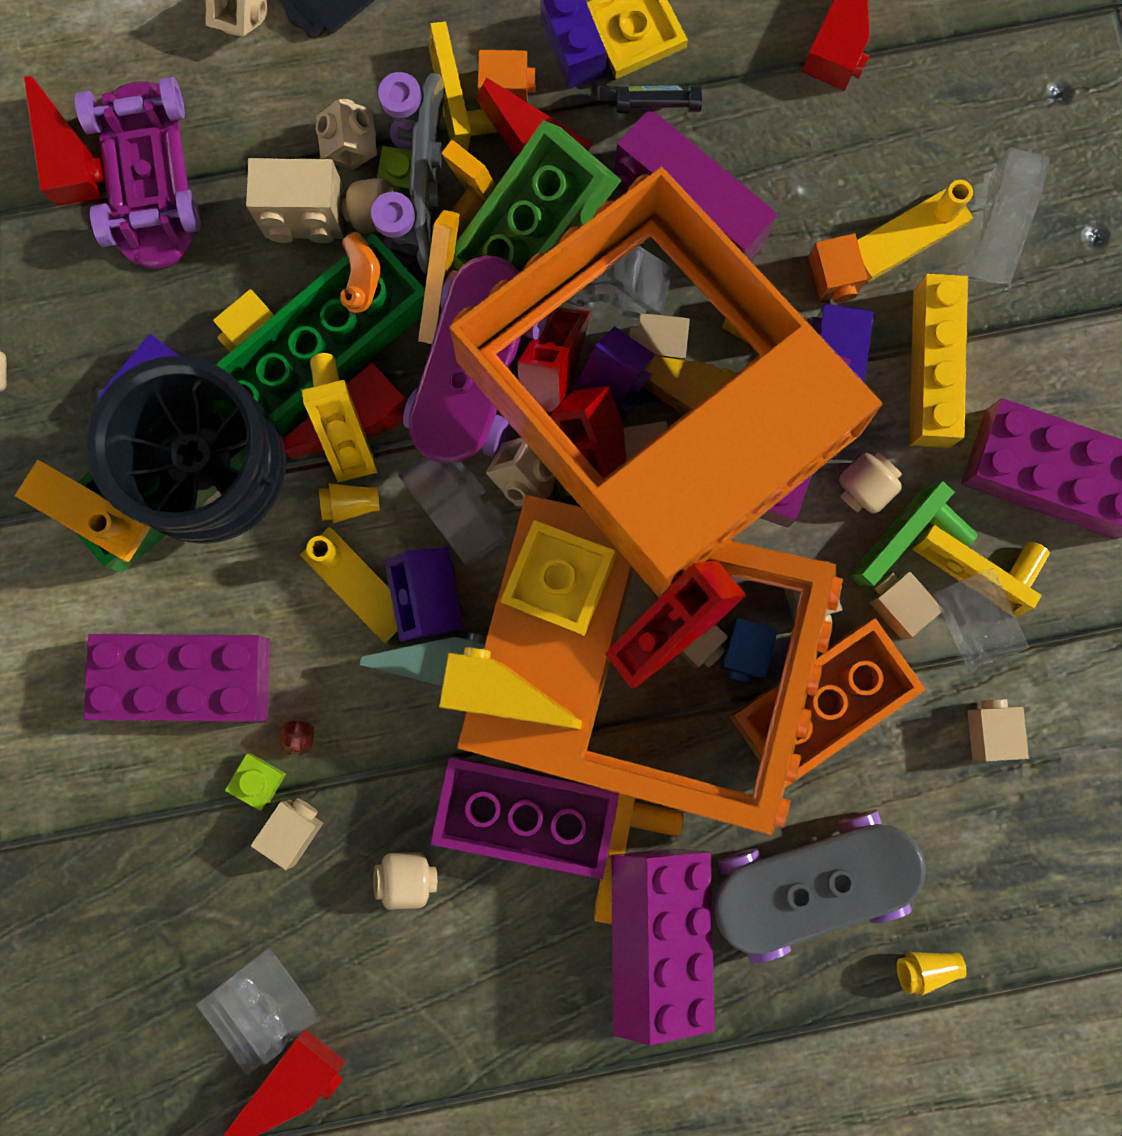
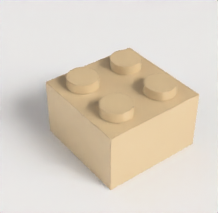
(296, 199)

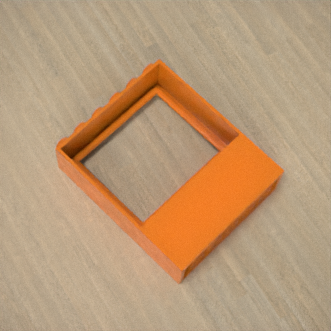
(729, 452)
(575, 667)

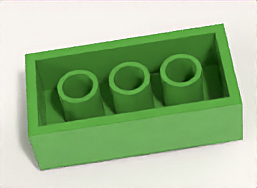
(537, 200)

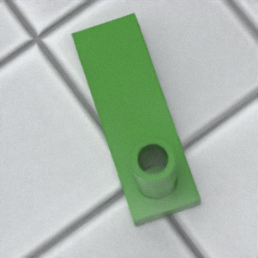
(925, 508)

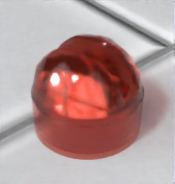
(296, 737)

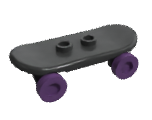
(415, 128)
(818, 887)

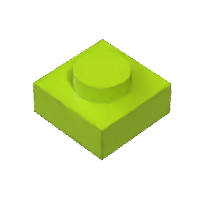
(395, 167)
(255, 782)

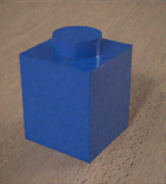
(748, 650)

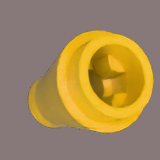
(346, 501)
(929, 971)

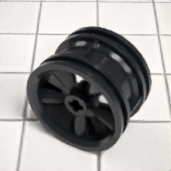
(174, 387)

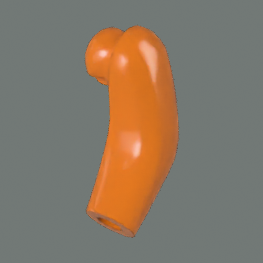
(363, 274)

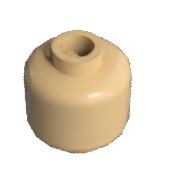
(359, 201)
(870, 483)
(404, 880)

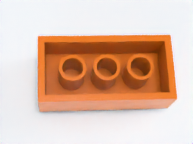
(858, 688)

